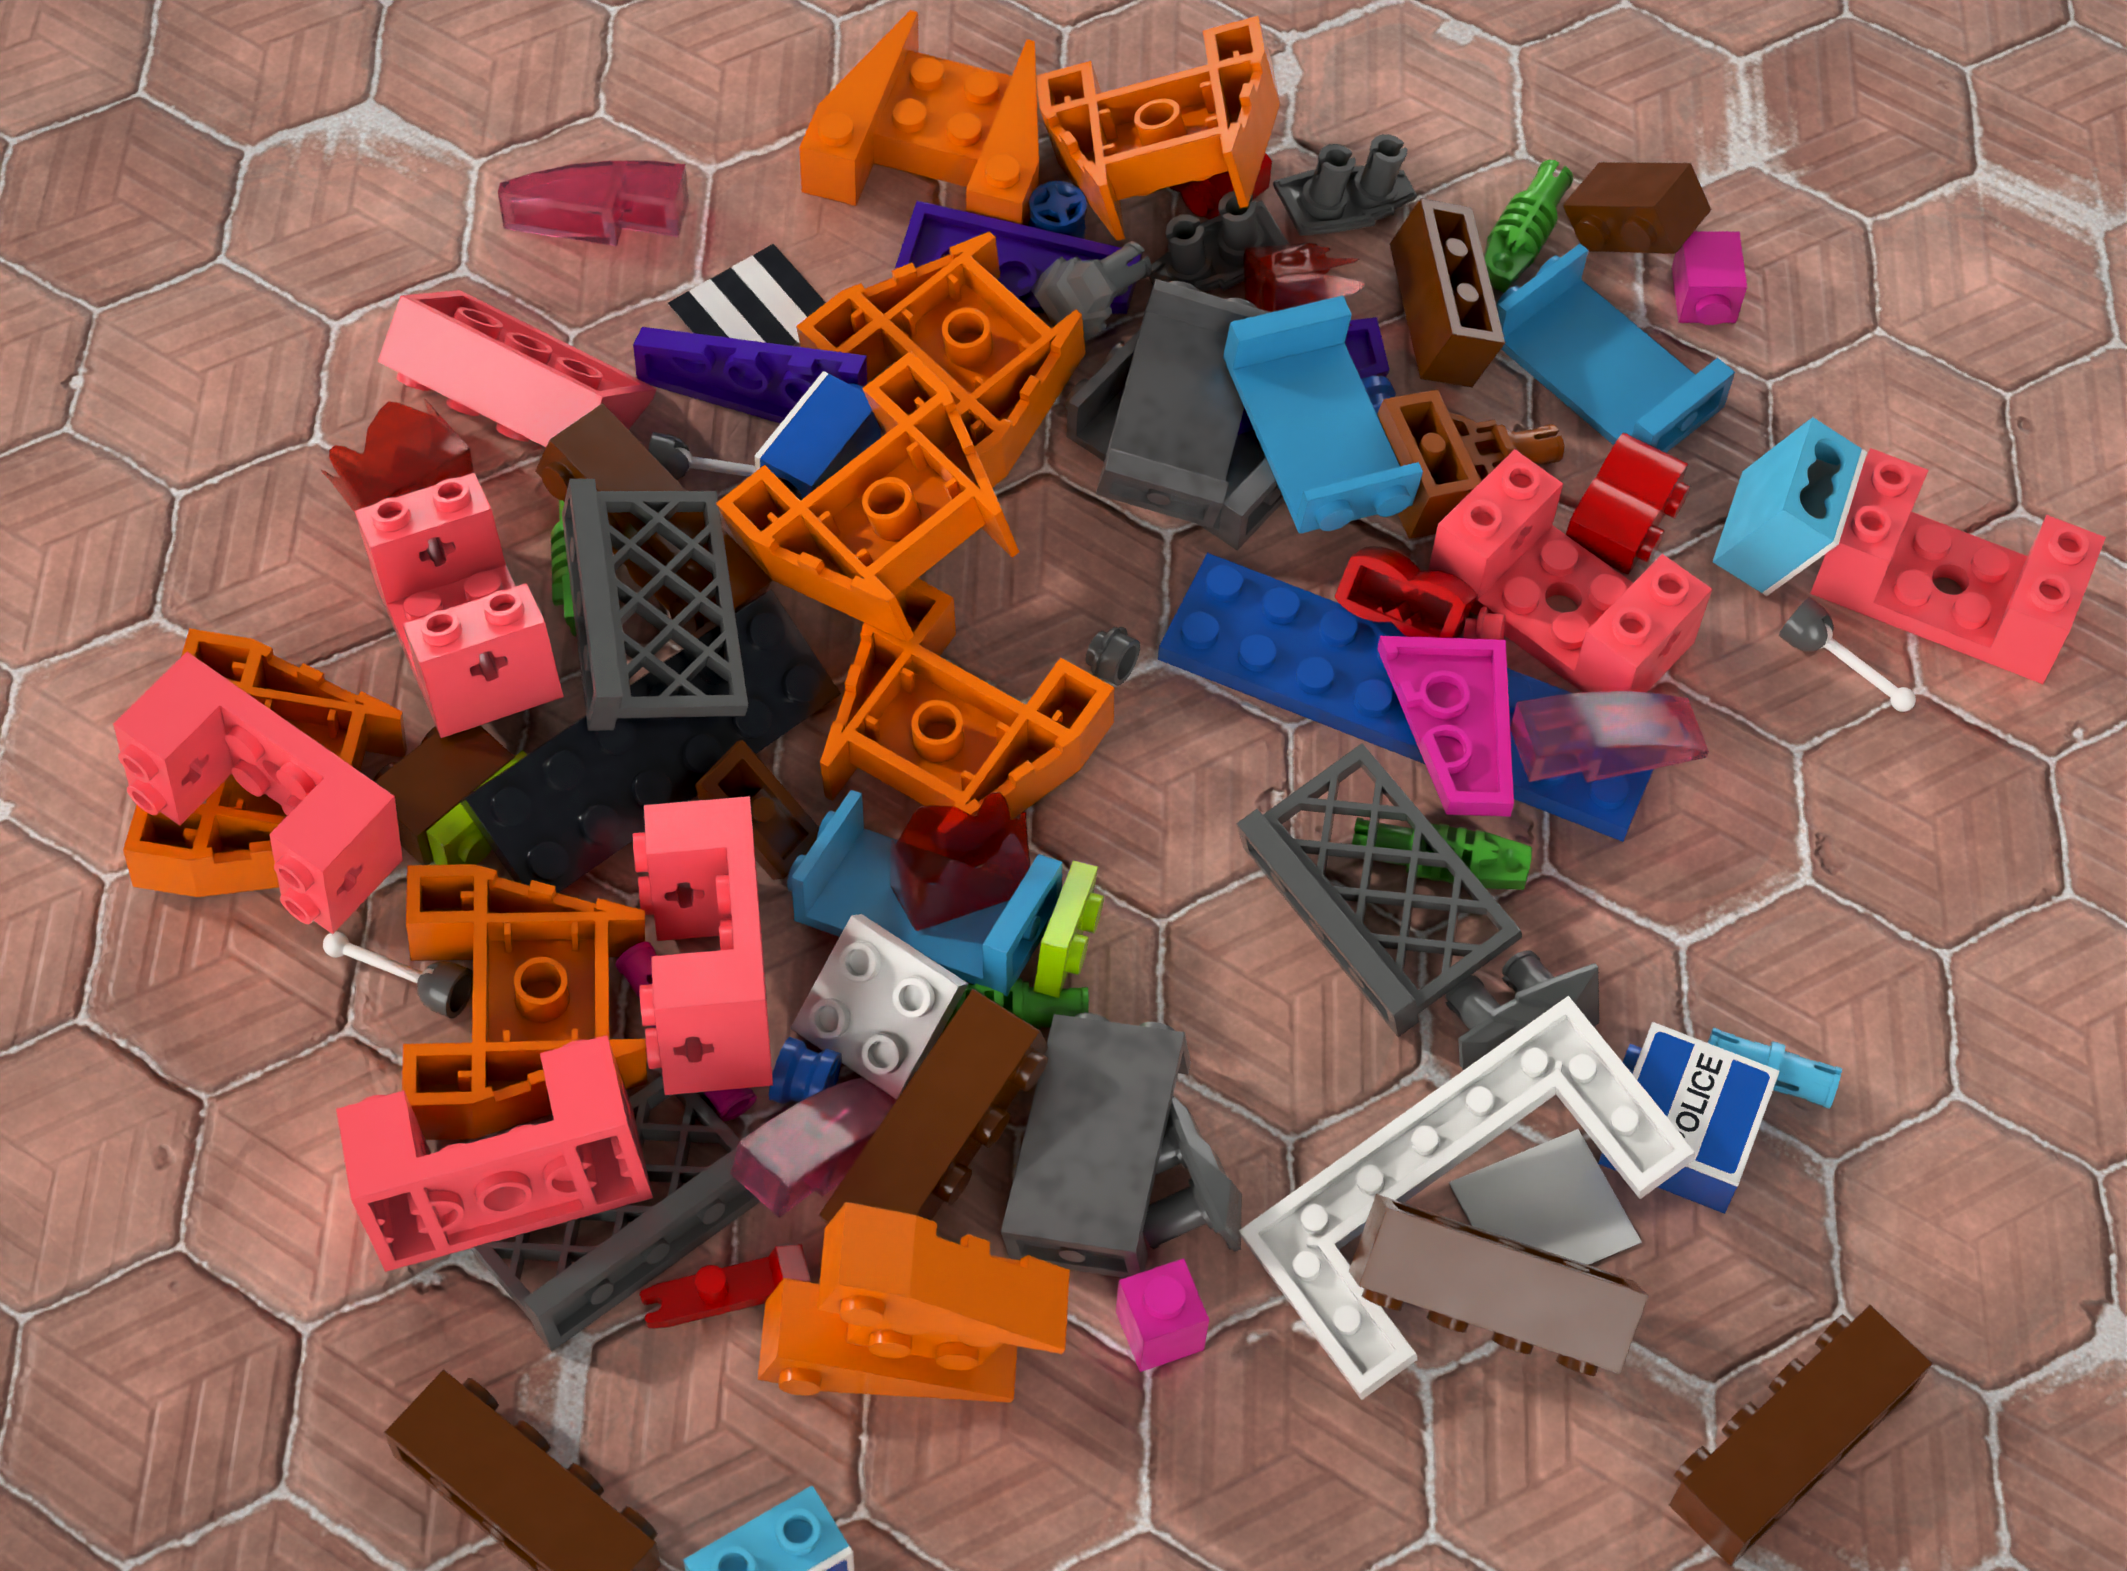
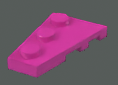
(1458, 715)

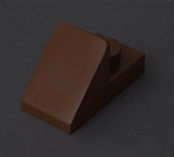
(779, 823)

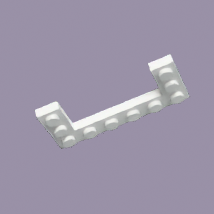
(1547, 1058)

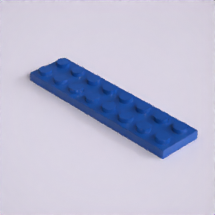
(1327, 668)

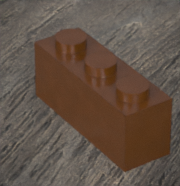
(1446, 293)

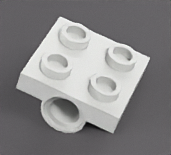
(879, 1005)

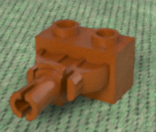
(1453, 453)

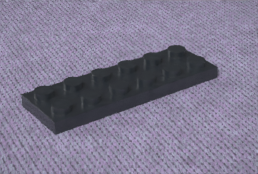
(588, 789)

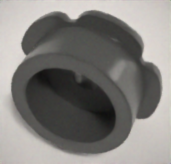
(1113, 655)

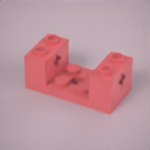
(1516, 559)
(2010, 605)
(455, 608)
(203, 728)
(710, 1002)
(454, 1199)

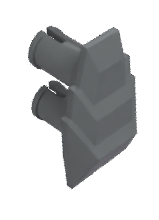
(1344, 195)
(1213, 251)
(1089, 286)
(1534, 994)
(1208, 1199)

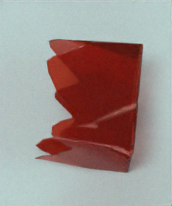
(1293, 276)
(400, 456)
(944, 849)

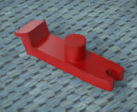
(723, 1289)

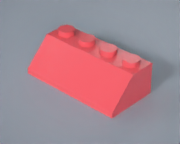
(503, 367)

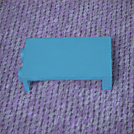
(1603, 360)
(1316, 417)
(851, 876)

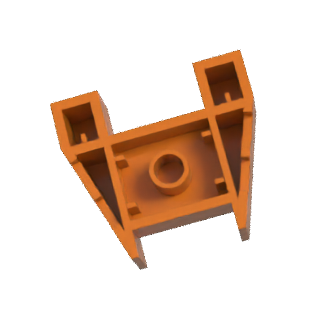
(929, 122)
(1167, 126)
(968, 331)
(881, 513)
(949, 732)
(227, 839)
(534, 990)
(910, 1313)

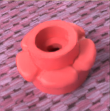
(1485, 626)

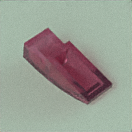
(597, 200)
(1605, 734)
(810, 1144)

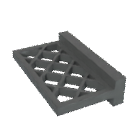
(600, 620)
(1333, 920)
(636, 1250)

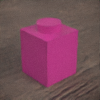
(1709, 278)
(1162, 1315)

